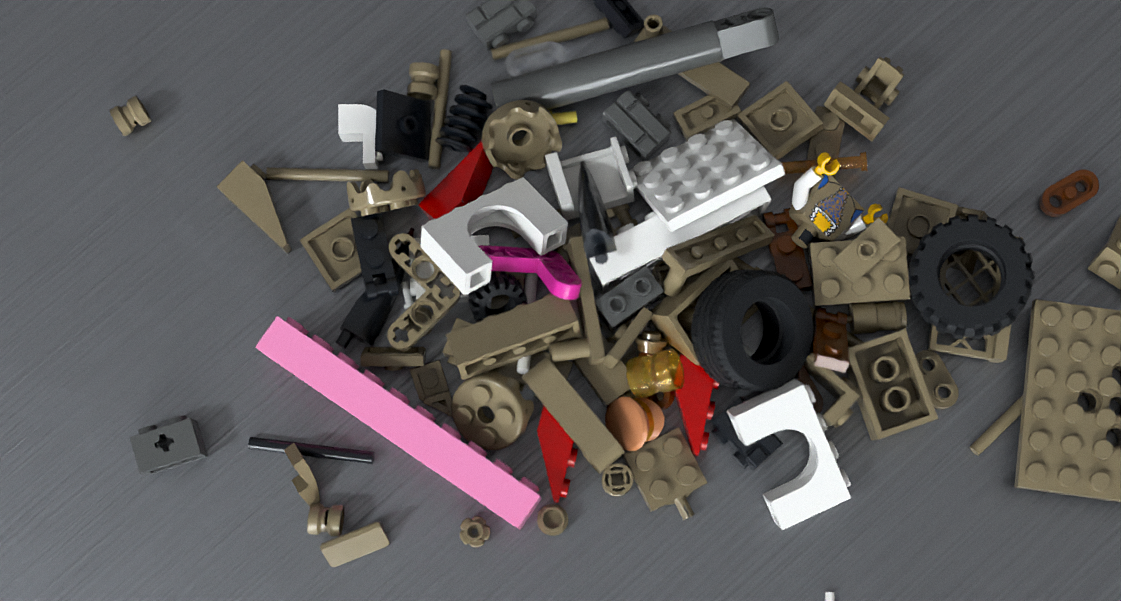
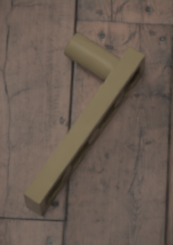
(712, 79)
(713, 249)
(592, 343)

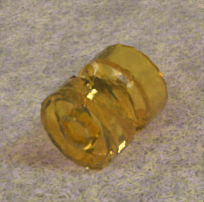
(655, 373)

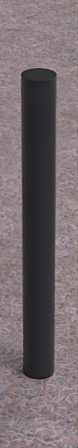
(313, 450)

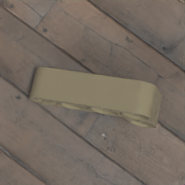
(573, 415)

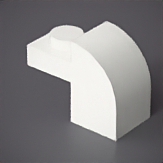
(358, 124)

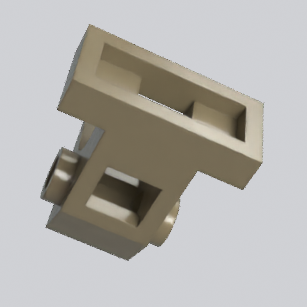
(878, 85)

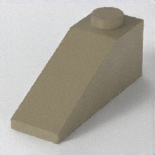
(253, 196)

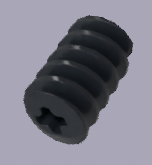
(464, 119)

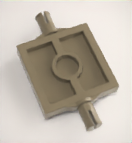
(666, 472)

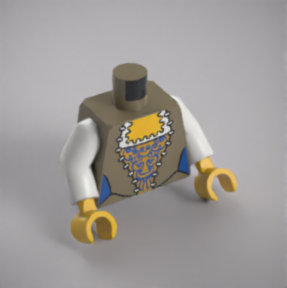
(825, 208)

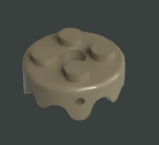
(528, 153)
(372, 199)
(505, 400)

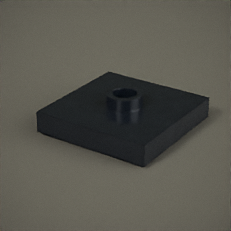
(402, 126)

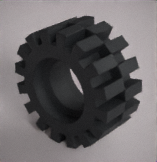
(498, 286)

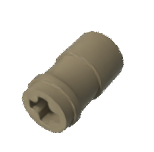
(872, 317)

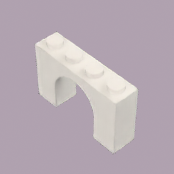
(512, 206)
(821, 481)

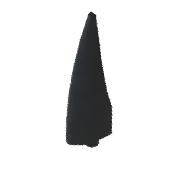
(594, 220)
(369, 317)

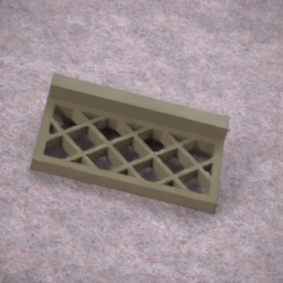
(995, 346)

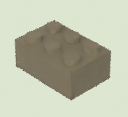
(882, 283)
(889, 385)

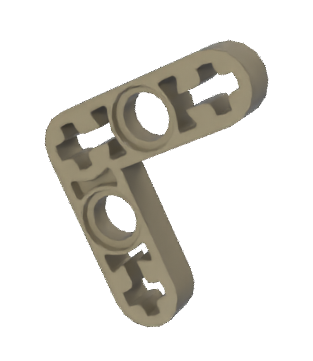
(429, 298)

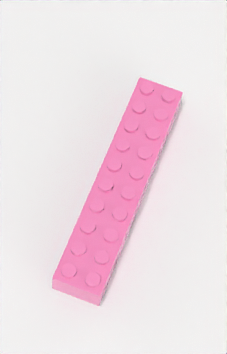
(392, 417)

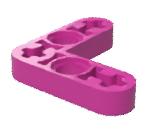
(550, 268)

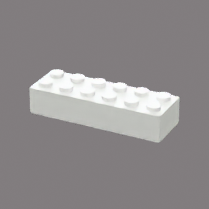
(647, 241)

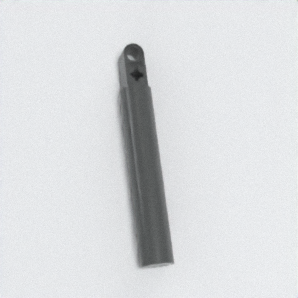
(641, 61)

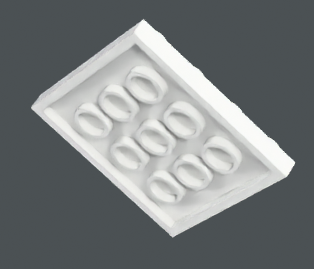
(704, 173)

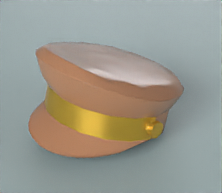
(634, 421)

